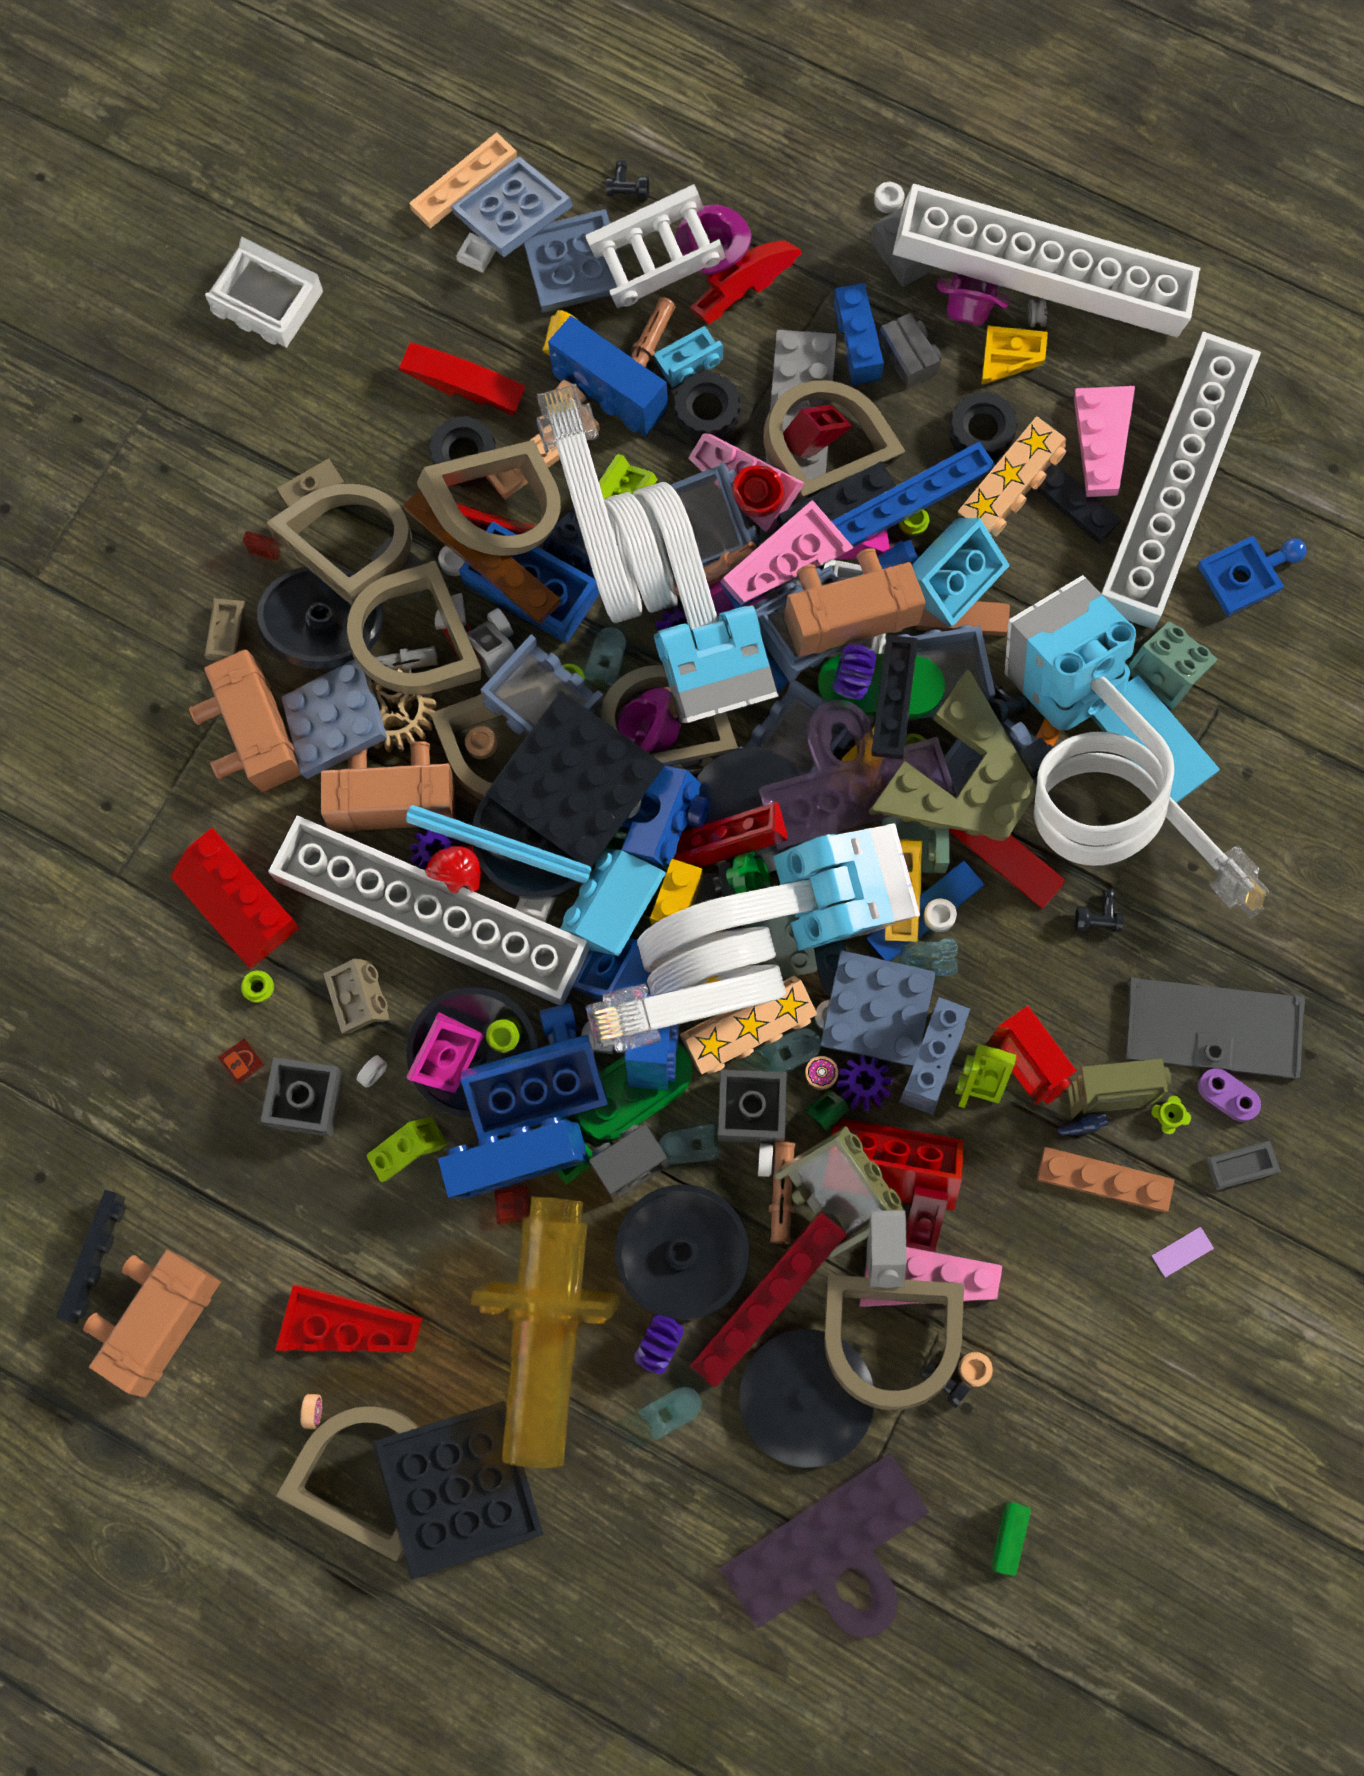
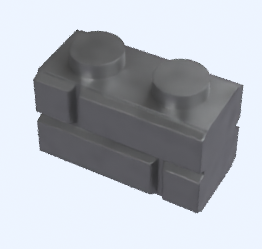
(910, 350)

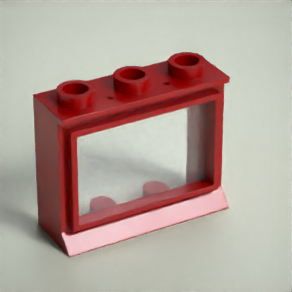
(1039, 1061)

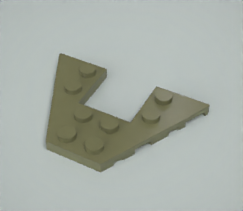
(994, 792)

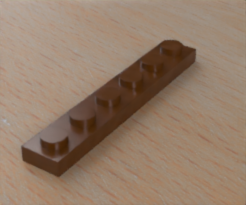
(500, 571)

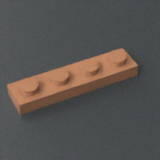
(1105, 1179)

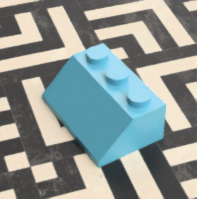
(958, 569)
(612, 901)

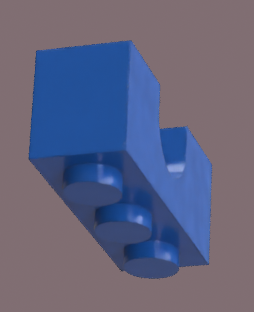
(861, 340)
(658, 839)

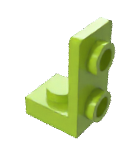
(405, 1146)

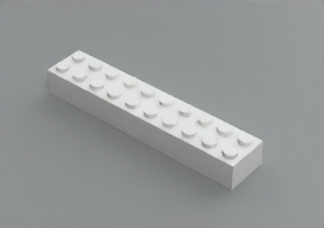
(1046, 261)
(1179, 479)
(426, 912)

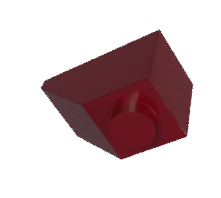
(814, 430)

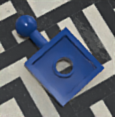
(1250, 558)

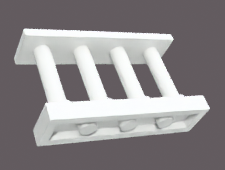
(645, 221)

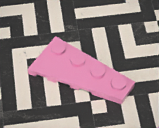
(800, 542)
(979, 1278)

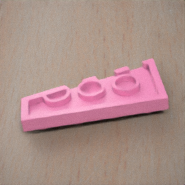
(1103, 432)
(712, 451)

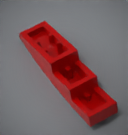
(462, 377)

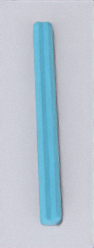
(498, 844)

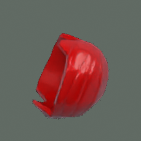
(758, 491)
(455, 867)

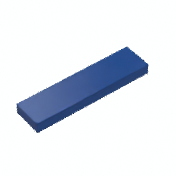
(955, 887)

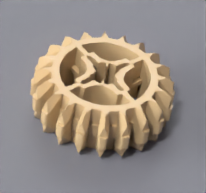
(410, 728)

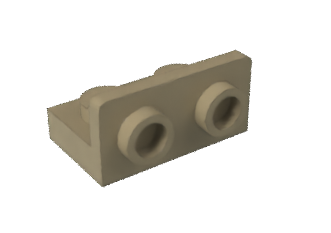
(356, 995)

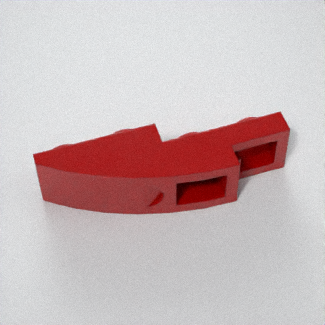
(753, 271)

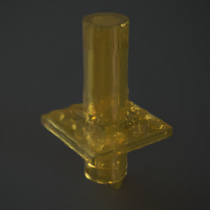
(545, 1318)

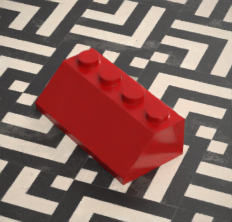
(232, 899)
(911, 1158)

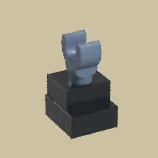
(1032, 752)

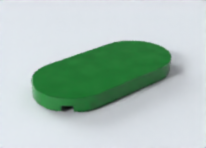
(926, 689)
(631, 1104)

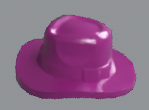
(719, 224)
(971, 298)
(649, 721)

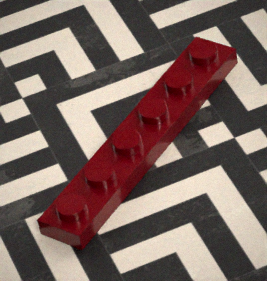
(768, 1299)

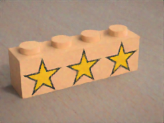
(1014, 476)
(741, 1030)

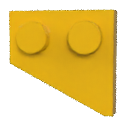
(1012, 352)

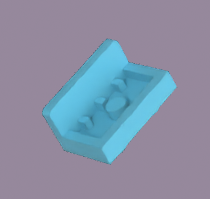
(689, 356)

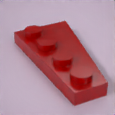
(338, 1323)

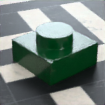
(827, 1109)

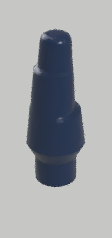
(1086, 1124)

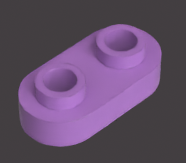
(1229, 1096)

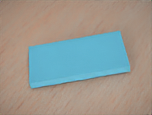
(1191, 762)

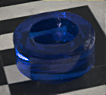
(698, 811)

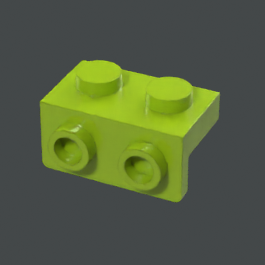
(623, 478)
(985, 1074)

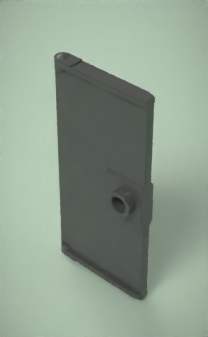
(1215, 1028)

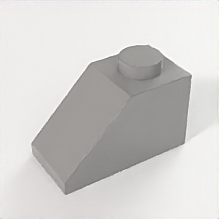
(490, 647)
(886, 1249)

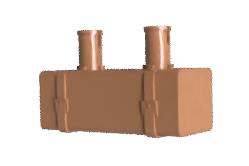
(852, 607)
(252, 721)
(381, 796)
(153, 1323)

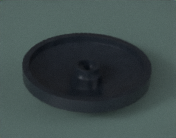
(308, 621)
(733, 786)
(512, 875)
(478, 1010)
(682, 1252)
(797, 1404)

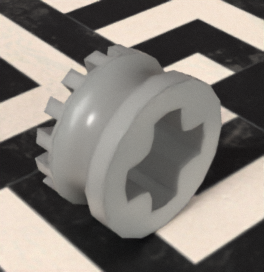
(1036, 313)

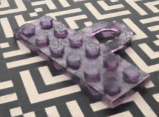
(840, 791)
(823, 1543)

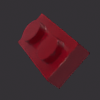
(925, 1219)

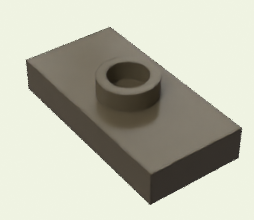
(309, 481)
(225, 628)

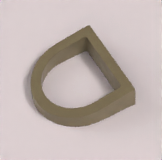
(878, 431)
(524, 456)
(302, 513)
(402, 583)
(454, 719)
(689, 758)
(913, 1291)
(294, 1490)

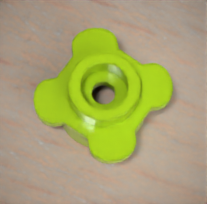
(1175, 1106)

